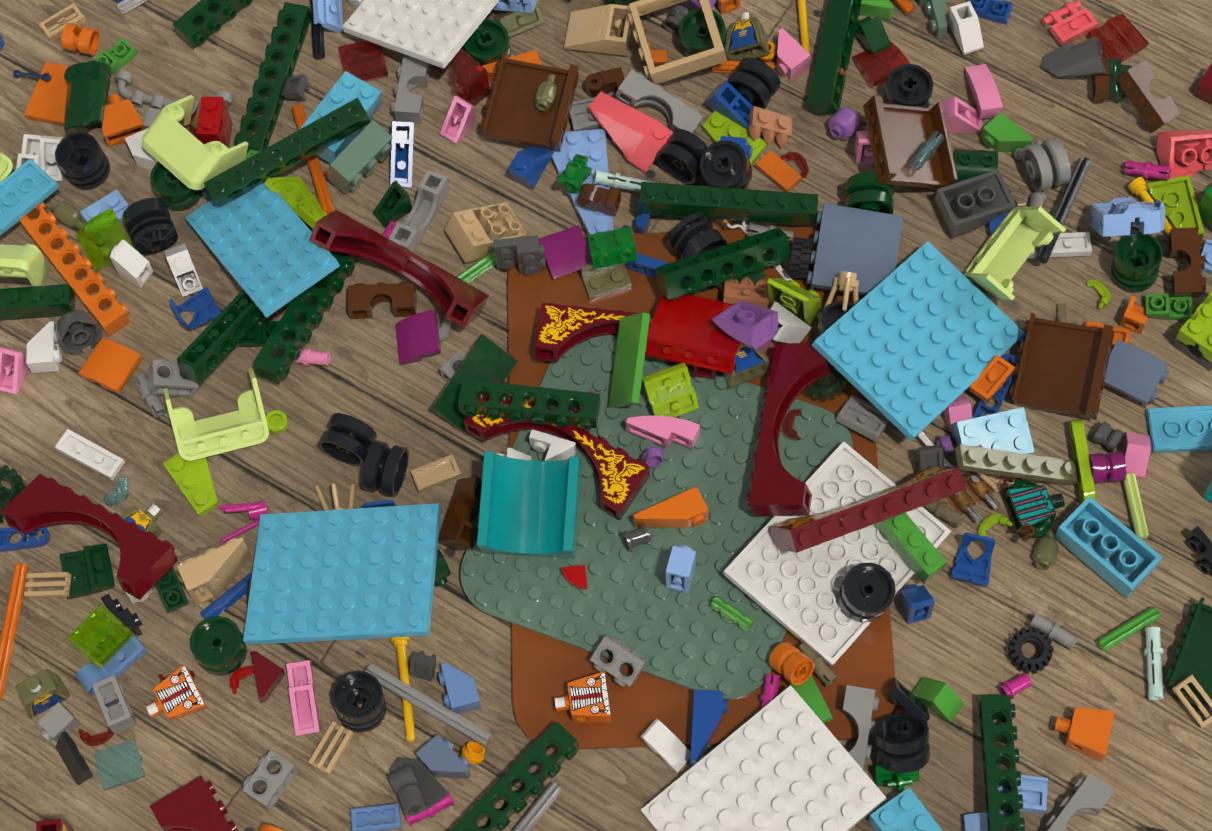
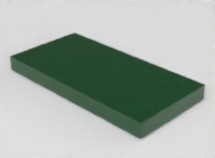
(483, 363)

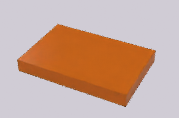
(49, 97)

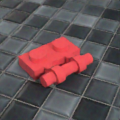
(1072, 27)

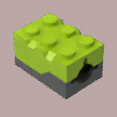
(1196, 335)

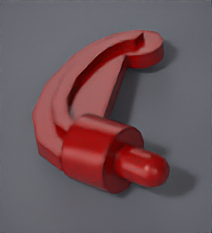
(238, 675)

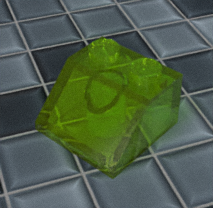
(100, 237)
(100, 636)

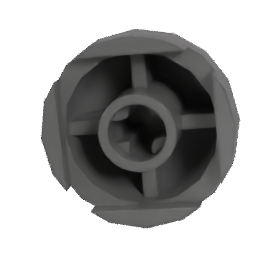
(77, 331)

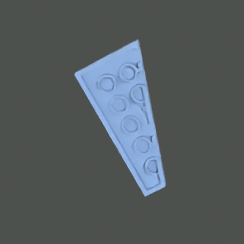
(592, 145)

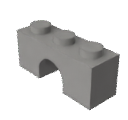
(410, 106)

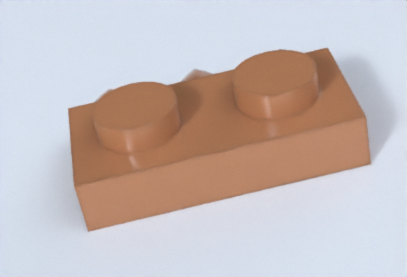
(771, 125)
(746, 292)

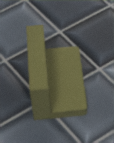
(518, 22)

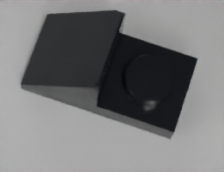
(906, 701)

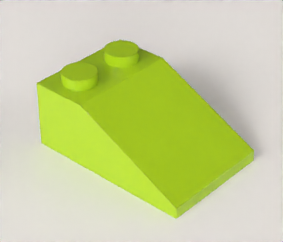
(794, 298)

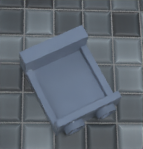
(1135, 372)

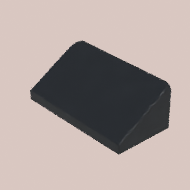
(73, 759)

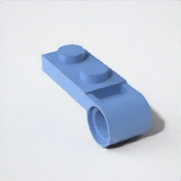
(124, 658)

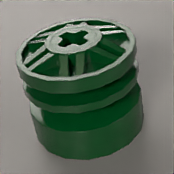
(1136, 262)

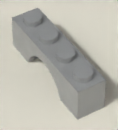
(638, 91)
(429, 199)
(859, 705)
(1090, 799)

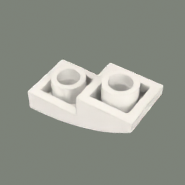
(666, 745)

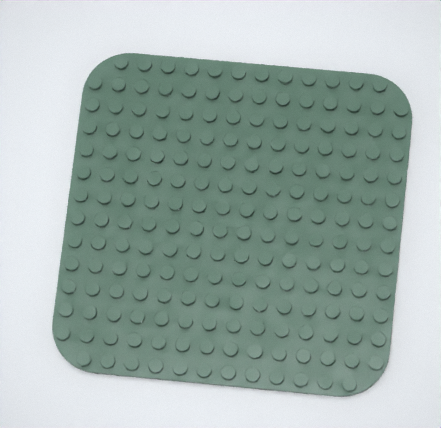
(628, 588)

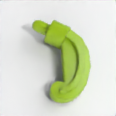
(1103, 292)
(993, 520)

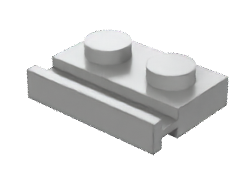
(581, 116)
(862, 418)

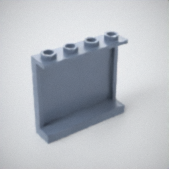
(854, 243)

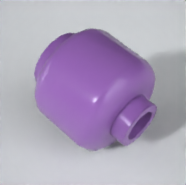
(844, 123)

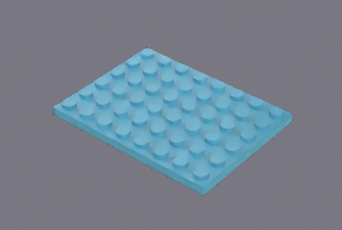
(918, 340)
(343, 574)

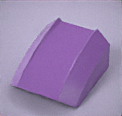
(748, 323)

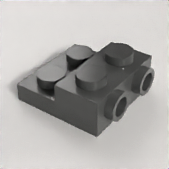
(521, 253)

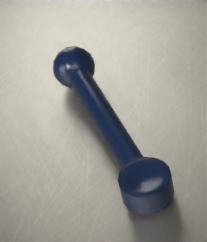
(46, 77)

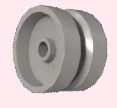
(1046, 164)

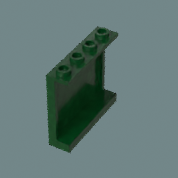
(1195, 652)

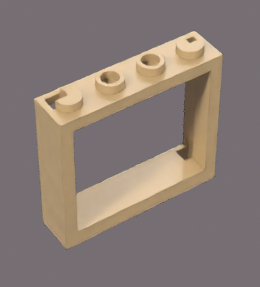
(682, 66)

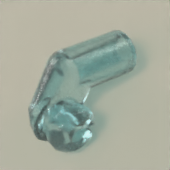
(119, 494)

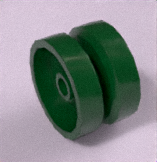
(695, 32)
(488, 42)
(172, 190)
(867, 194)
(218, 645)

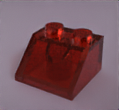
(470, 78)

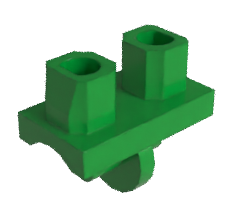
(575, 174)
(894, 779)

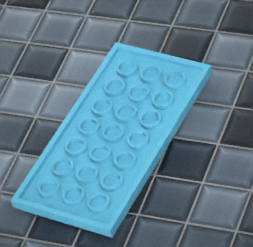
(263, 246)

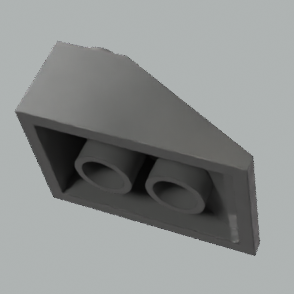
(973, 202)

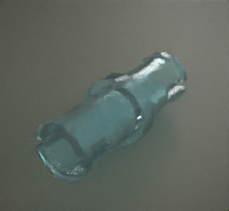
(926, 150)

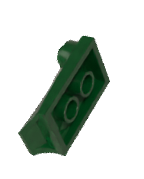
(86, 93)

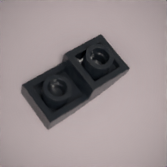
(1200, 543)
(130, 620)

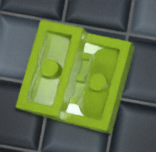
(670, 391)

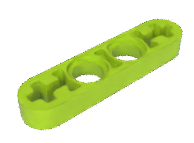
(1082, 459)

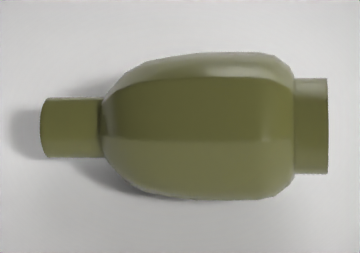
(546, 93)
(67, 214)
(1046, 551)

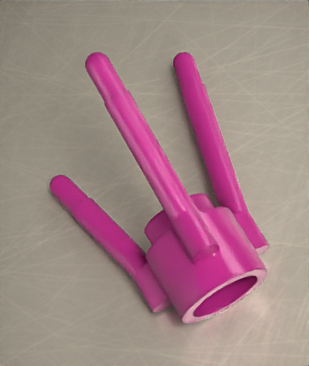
(254, 510)

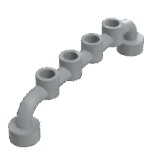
(156, 101)

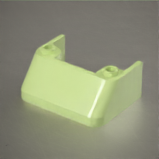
(183, 152)
(1009, 248)
(24, 262)
(220, 432)

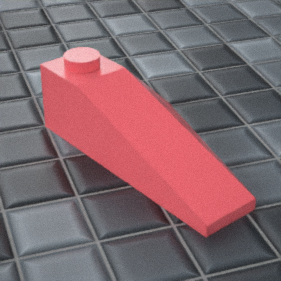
(631, 130)
(1185, 151)

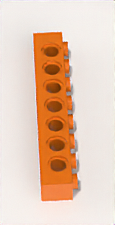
(110, 319)

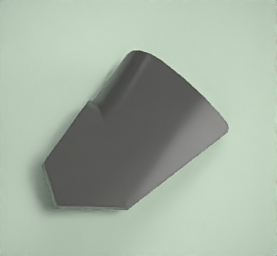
(1075, 59)
(415, 785)

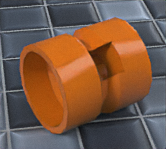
(81, 39)
(791, 663)

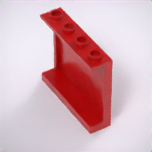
(686, 334)

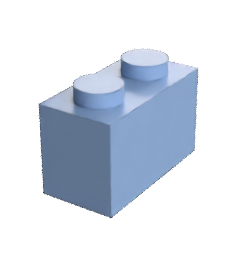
(681, 568)

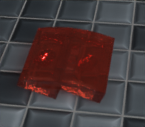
(1119, 38)
(363, 60)
(879, 65)

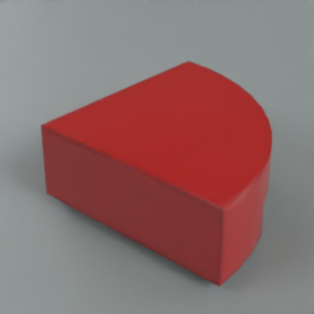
(576, 576)

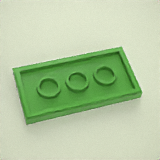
(629, 360)

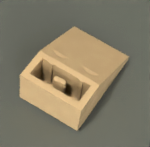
(600, 30)
(476, 228)
(213, 571)

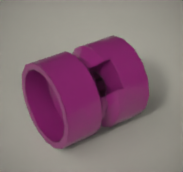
(1108, 467)

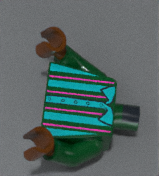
(1030, 506)

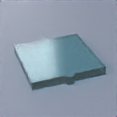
(119, 765)

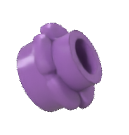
(946, 444)
(653, 456)

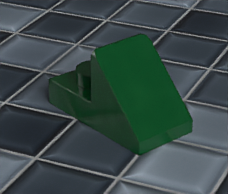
(872, 34)

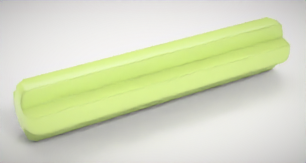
(1135, 506)

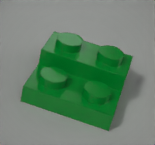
(612, 247)

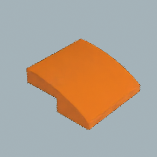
(110, 365)

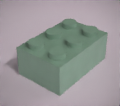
(359, 158)

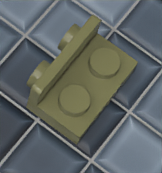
(604, 280)

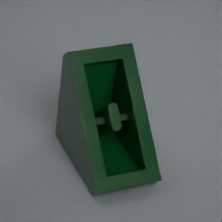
(393, 204)

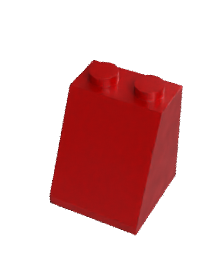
(211, 121)

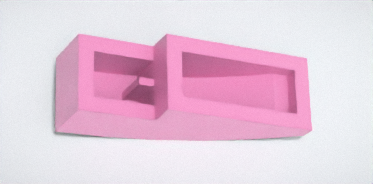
(983, 91)
(664, 430)
(303, 697)

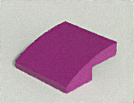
(566, 251)
(418, 337)

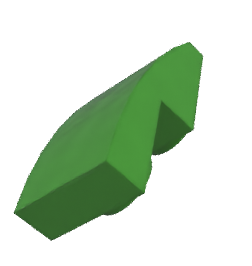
(117, 56)
(1168, 308)
(811, 695)

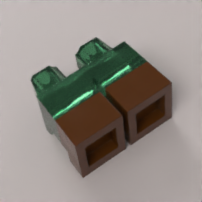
(1105, 85)

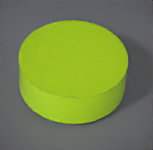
(277, 421)

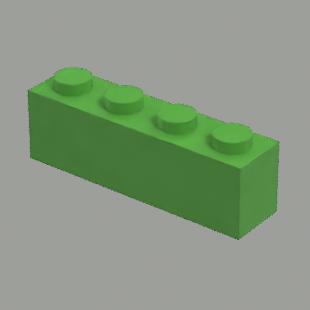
(912, 546)

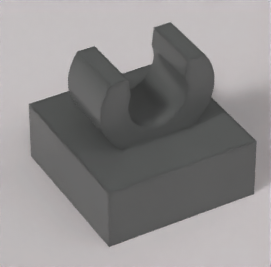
(295, 87)
(422, 666)

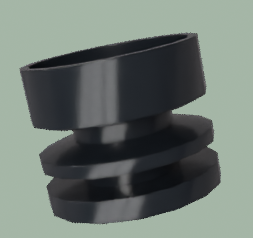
(82, 160)
(150, 226)
(695, 236)
(357, 689)

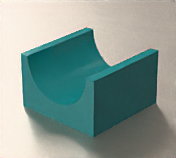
(529, 506)

